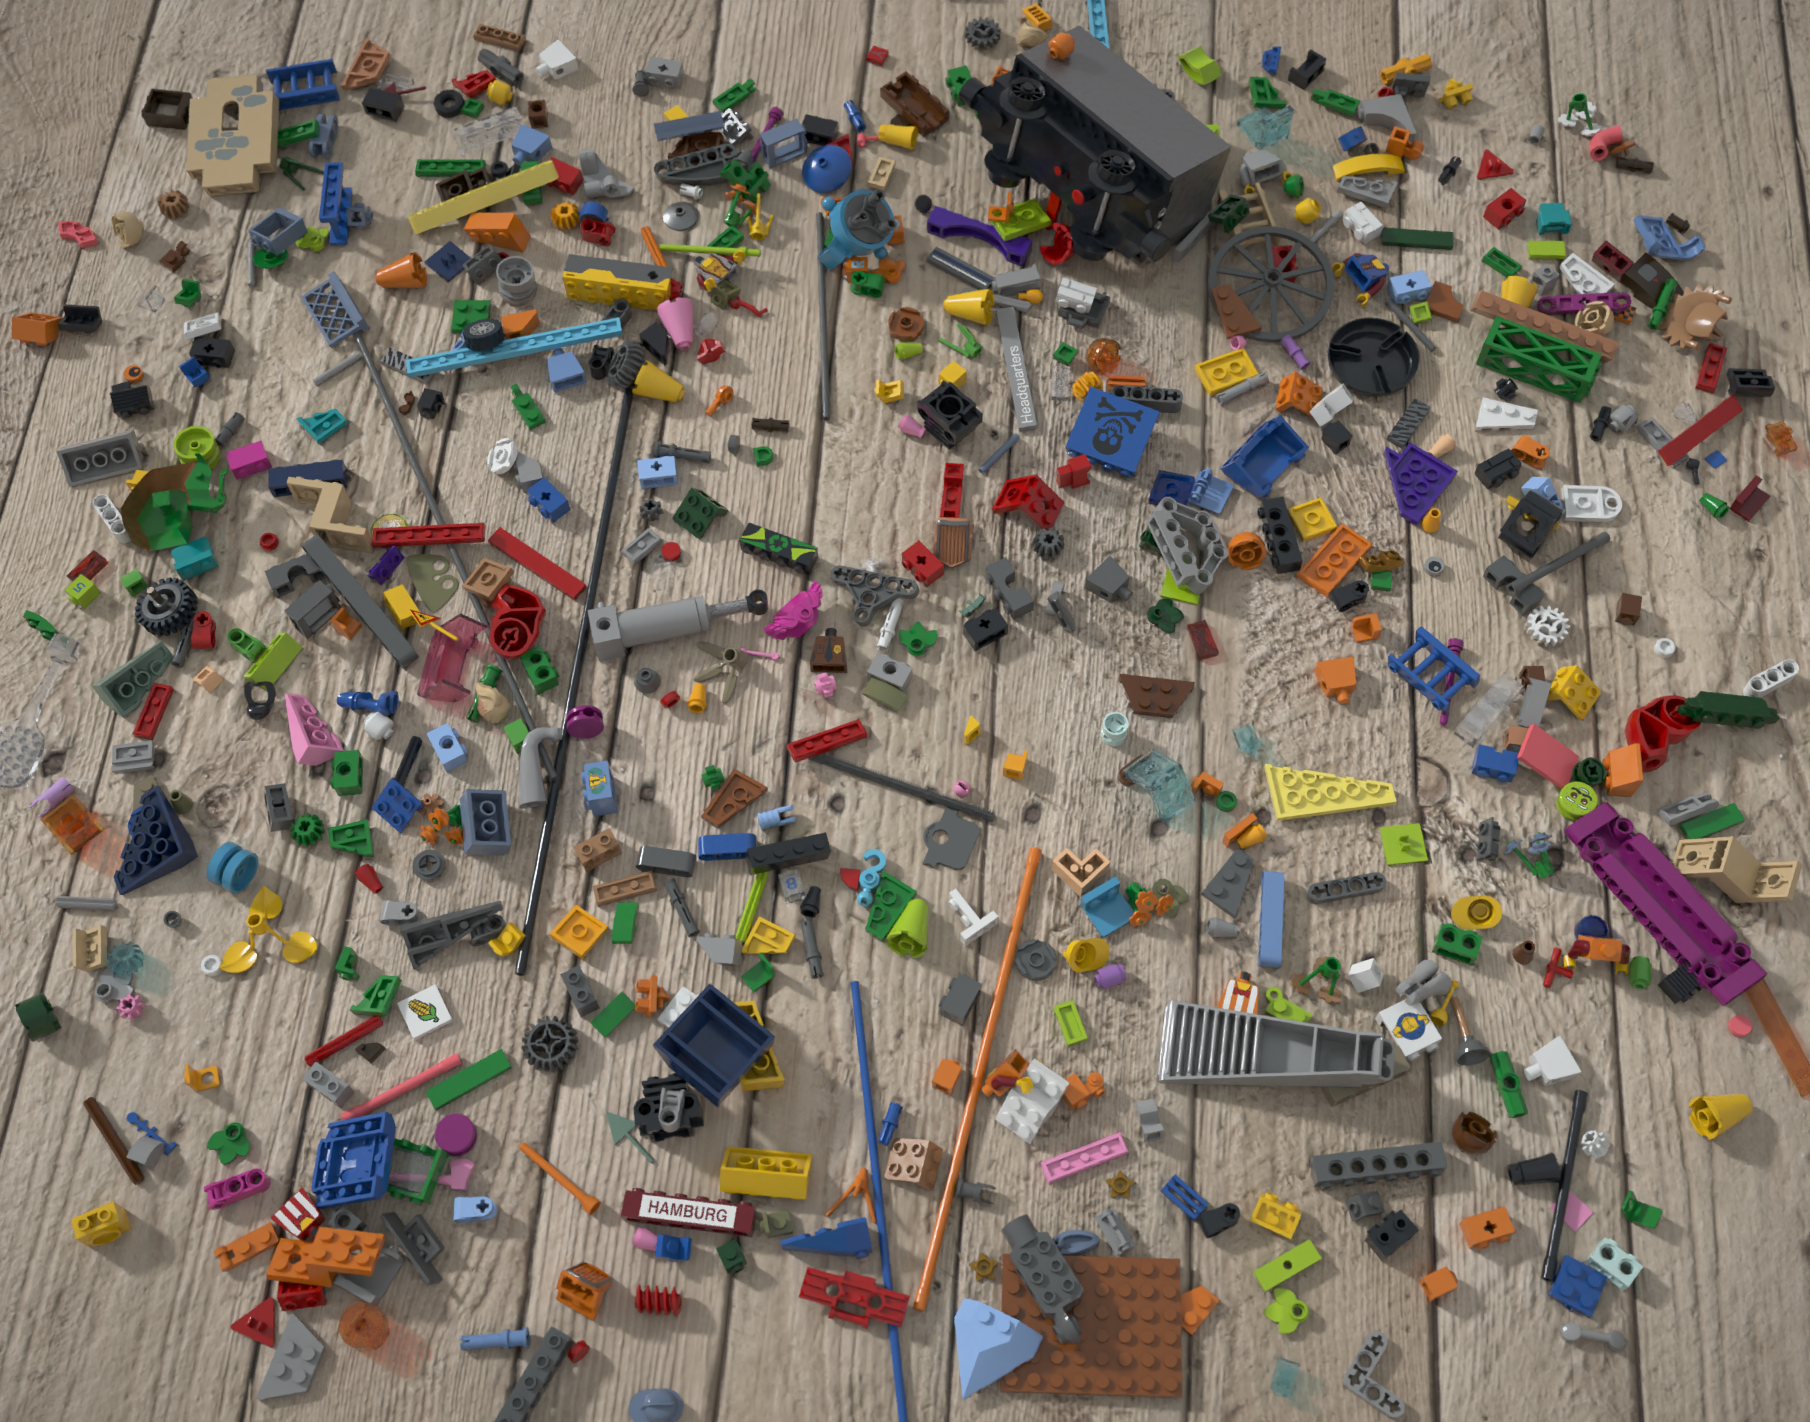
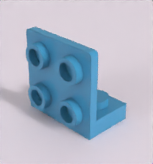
(1106, 907)

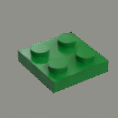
(467, 312)

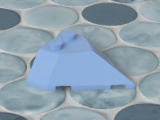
(990, 1345)

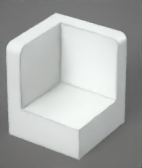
(1365, 975)

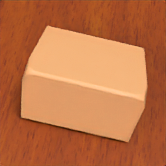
(208, 679)

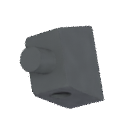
(1109, 581)

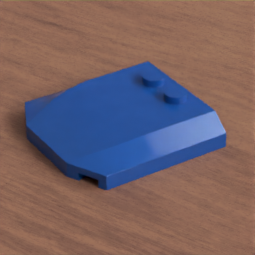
(354, 1161)

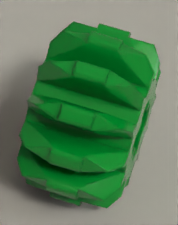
(314, 831)

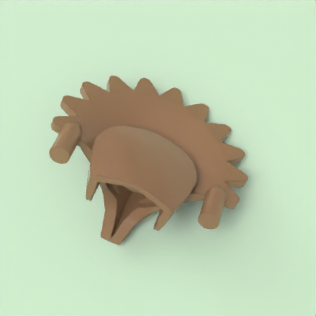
(1694, 316)

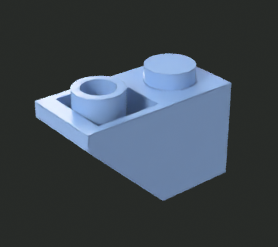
(1544, 487)

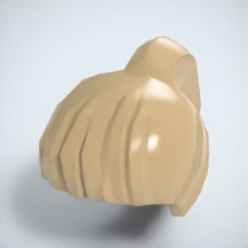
(491, 703)

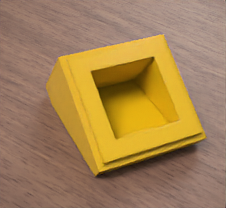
(972, 730)

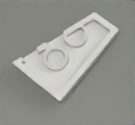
(1584, 277)
(1500, 414)

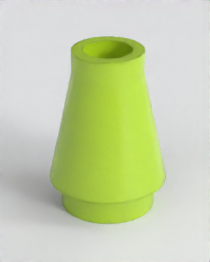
(907, 350)

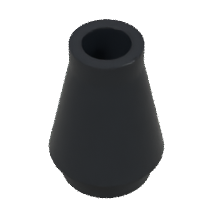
(811, 904)

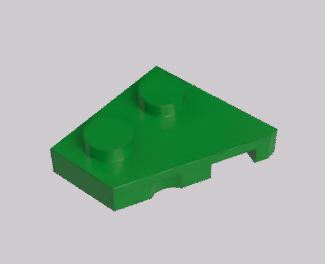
(1265, 94)

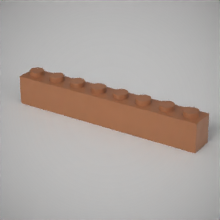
(1492, 306)

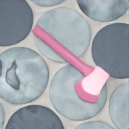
(460, 1174)

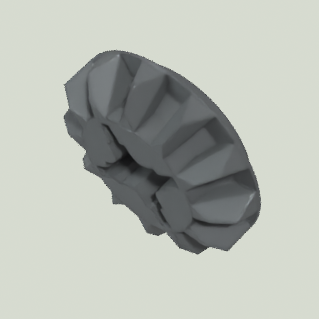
(421, 861)

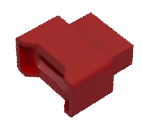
(1074, 472)

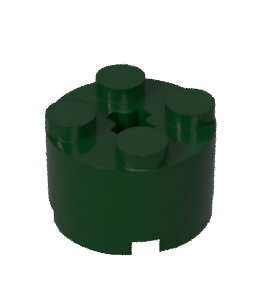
(37, 1016)

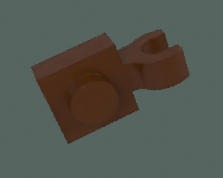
(175, 259)

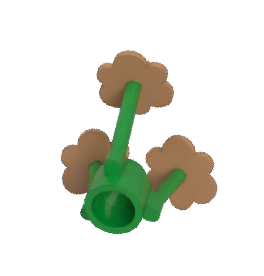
(1325, 968)

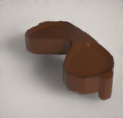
(409, 398)

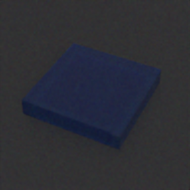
(1171, 485)

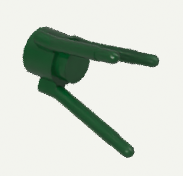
(291, 166)

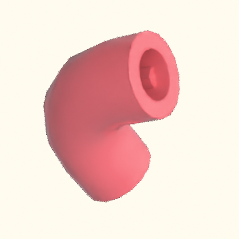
(1603, 139)

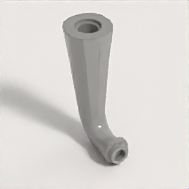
(531, 784)

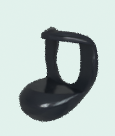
(256, 710)

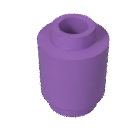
(1110, 976)

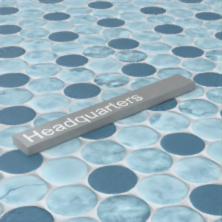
(1016, 369)

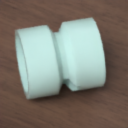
(1114, 729)

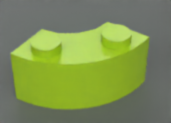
(1199, 66)

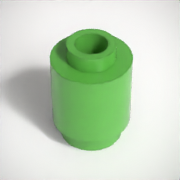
(1640, 972)

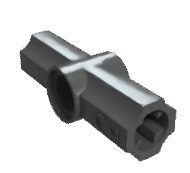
(500, 66)

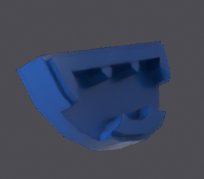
(1270, 60)

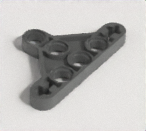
(881, 593)

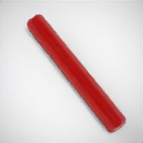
(343, 1040)

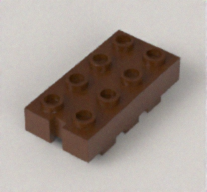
(915, 103)

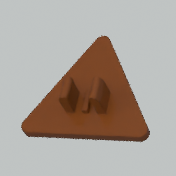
(1627, 143)

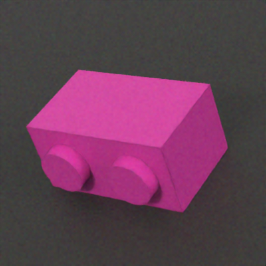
(248, 460)

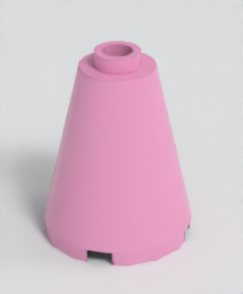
(678, 321)

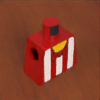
(300, 1216)

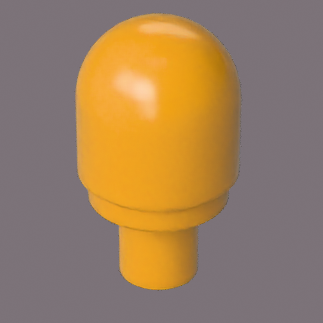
(1033, 296)

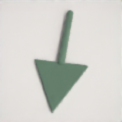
(620, 1128)

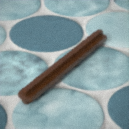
(113, 1140)

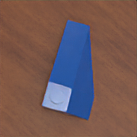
(847, 1240)

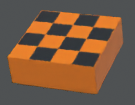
(1625, 316)

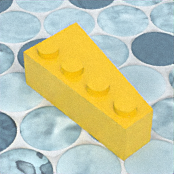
(766, 1072)

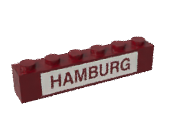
(689, 1213)

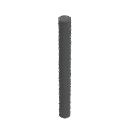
(1407, 321)

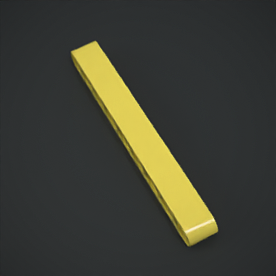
(483, 197)

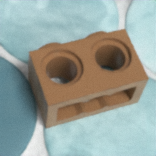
(597, 850)

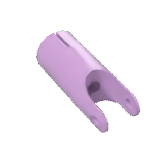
(54, 794)

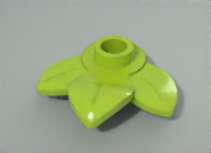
(313, 239)
(1282, 1310)

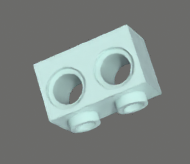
(1611, 1267)

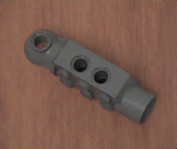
(1045, 1276)

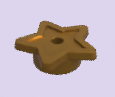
(1120, 1179)
(983, 1261)

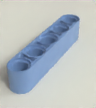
(1271, 919)

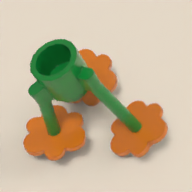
(732, 217)
(1145, 901)

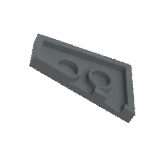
(1230, 882)

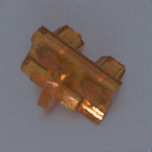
(1781, 438)

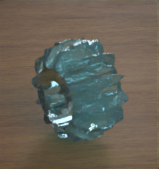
(125, 958)

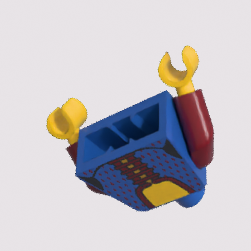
(1366, 273)

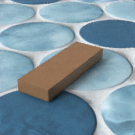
(624, 888)

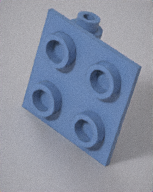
(1210, 491)

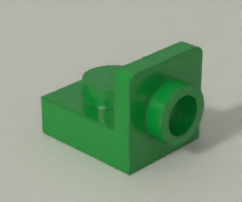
(347, 961)

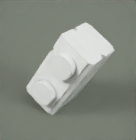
(1362, 223)
(1075, 295)

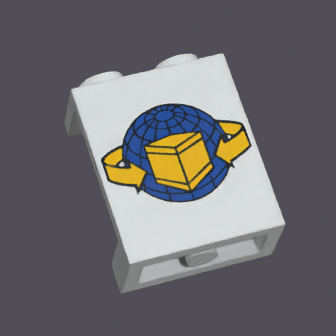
(1410, 1029)

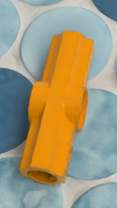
(1405, 65)

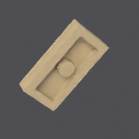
(881, 173)

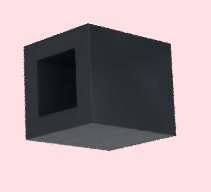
(1336, 436)

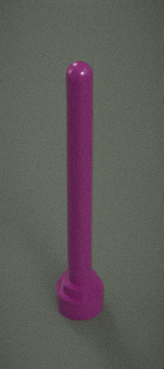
(774, 116)
(1456, 646)

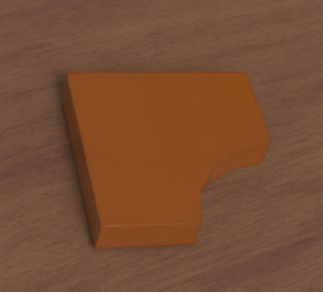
(1443, 303)

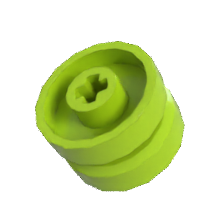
(197, 440)

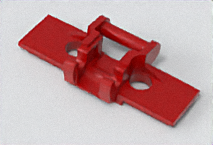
(855, 1290)

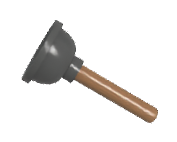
(1470, 1050)

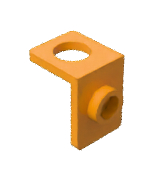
(194, 1078)

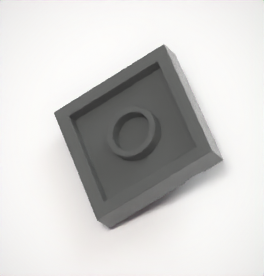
(1410, 84)

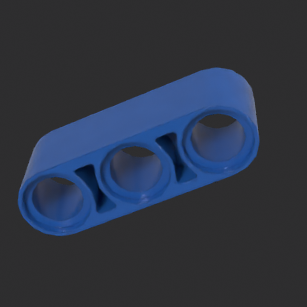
(725, 846)

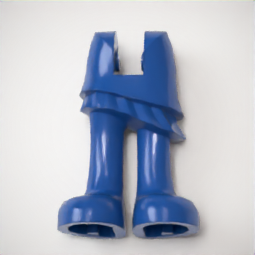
(385, 705)

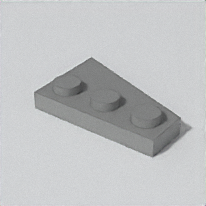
(1372, 192)

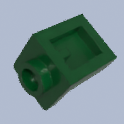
(732, 1257)

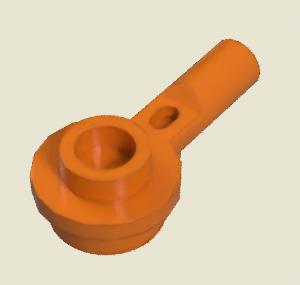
(723, 395)

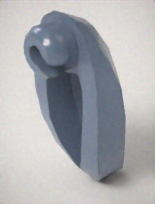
(1076, 1242)

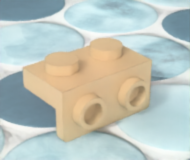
(90, 948)

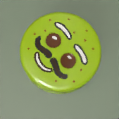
(1576, 800)

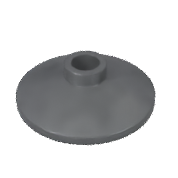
(680, 216)

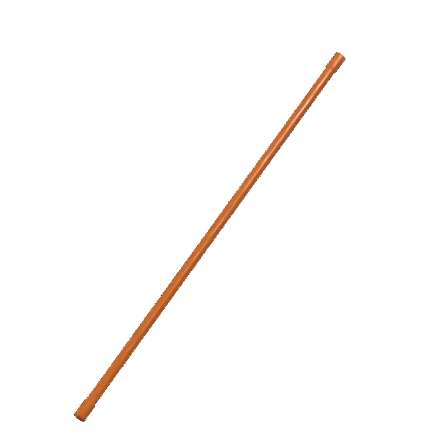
(923, 1291)

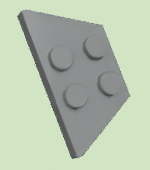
(293, 1362)

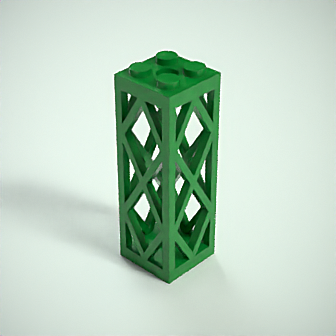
(1578, 373)

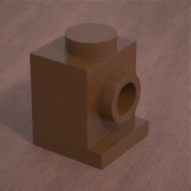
(1535, 672)

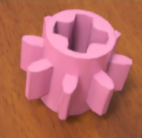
(825, 685)
(126, 1003)

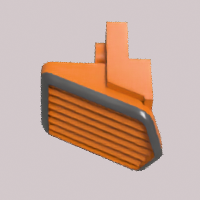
(583, 1288)

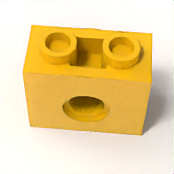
(101, 1225)

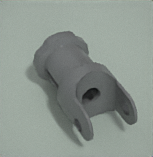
(972, 1191)

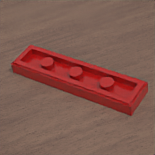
(827, 740)

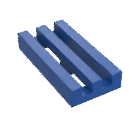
(1175, 1179)

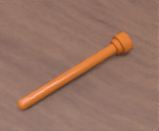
(589, 1203)

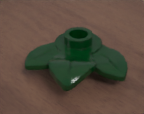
(1165, 615)

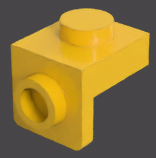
(889, 392)

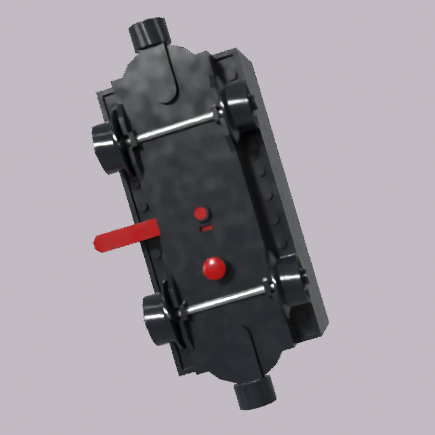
(1101, 143)

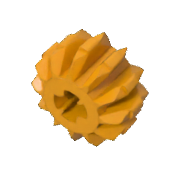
(565, 215)
(1084, 383)

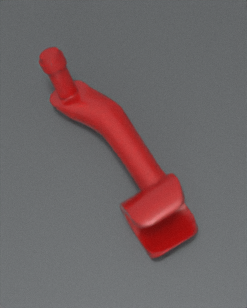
(735, 305)

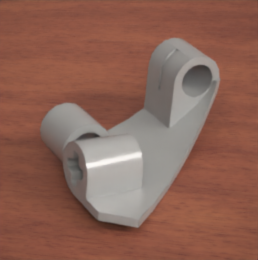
(599, 179)

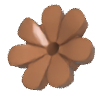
(431, 803)

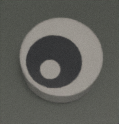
(1434, 566)

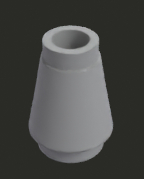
(1220, 928)

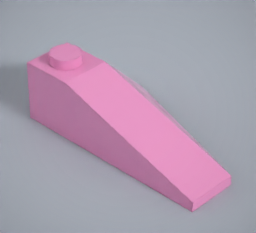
(309, 735)

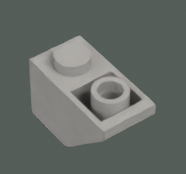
(528, 470)
(722, 950)

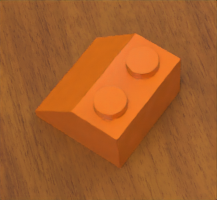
(35, 328)
(1623, 771)

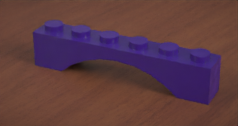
(947, 224)

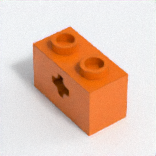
(1495, 1219)

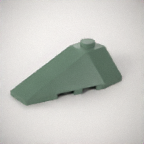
(130, 682)

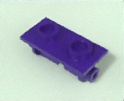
(386, 566)

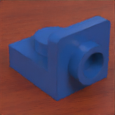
(673, 1248)

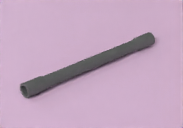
(1523, 582)

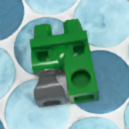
(751, 178)

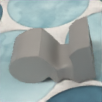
(1148, 1120)

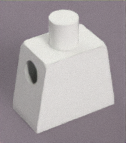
(557, 61)
(1552, 1064)

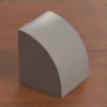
(146, 1151)

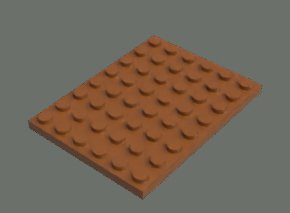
(1126, 1326)

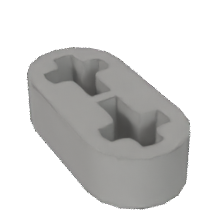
(1056, 587)

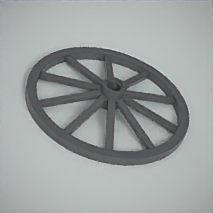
(1278, 276)

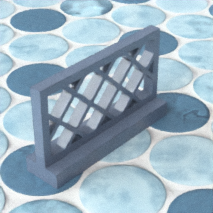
(348, 305)

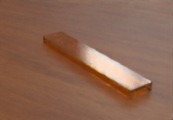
(1781, 1035)

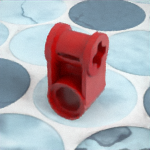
(597, 232)
(203, 631)

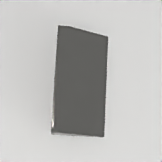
(1062, 611)

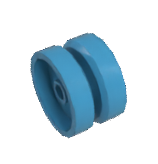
(232, 867)

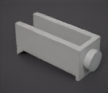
(1016, 281)
(1533, 703)

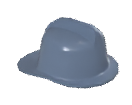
(656, 1406)

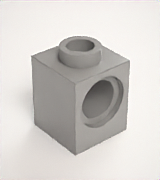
(1545, 278)

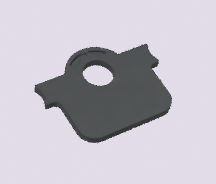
(960, 843)

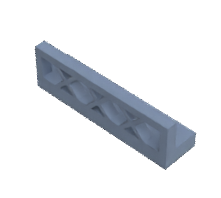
(689, 126)

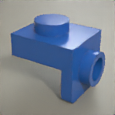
(194, 372)

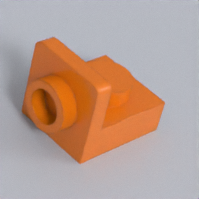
(1208, 783)

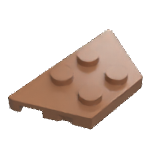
(367, 66)

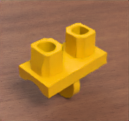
(1455, 90)

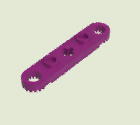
(1572, 303)

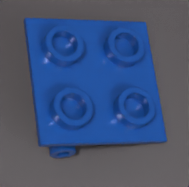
(397, 805)

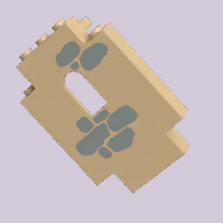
(234, 158)

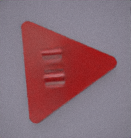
(1492, 167)
(259, 1323)

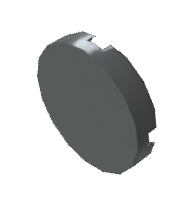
(1036, 960)

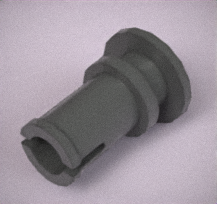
(640, 86)

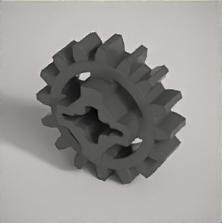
(982, 33)

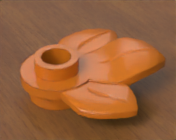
(890, 269)

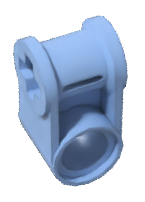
(470, 1209)

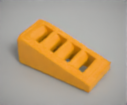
(1046, 22)

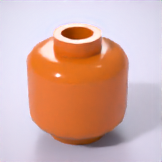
(1061, 46)

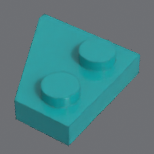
(323, 424)

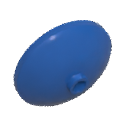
(831, 174)

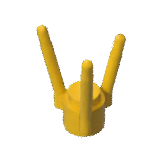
(758, 230)

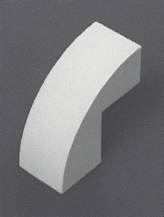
(1331, 404)

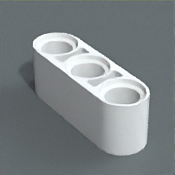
(111, 517)
(1776, 674)

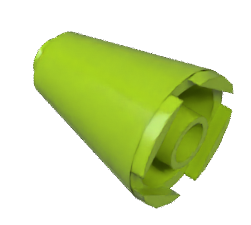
(911, 930)

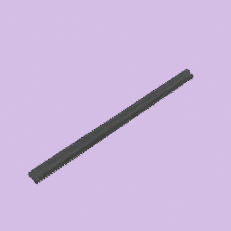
(907, 788)

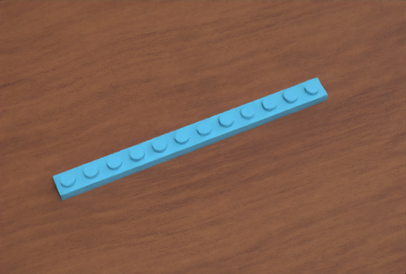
(515, 347)

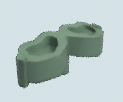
(966, 612)

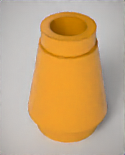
(1431, 521)
(697, 699)
(1252, 836)

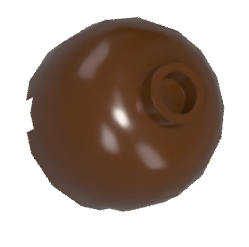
(1473, 1134)

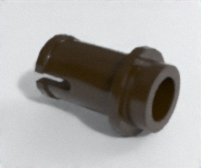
(1678, 223)

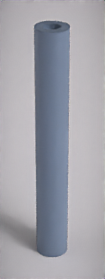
(999, 453)

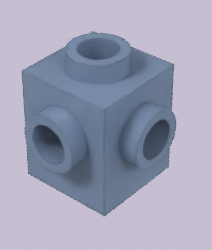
(354, 218)

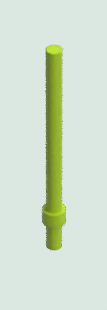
(709, 250)

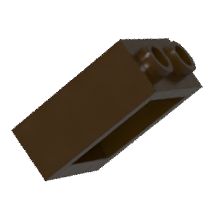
(169, 97)

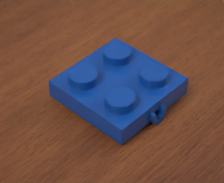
(1577, 1286)

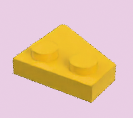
(768, 939)

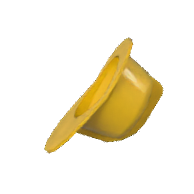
(1476, 912)
(1087, 954)

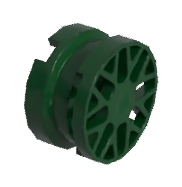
(1589, 771)

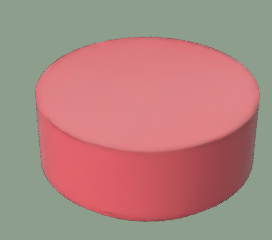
(1740, 1025)

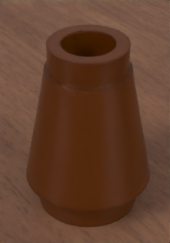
(1524, 952)

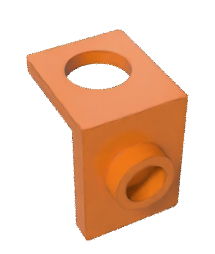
(1004, 210)

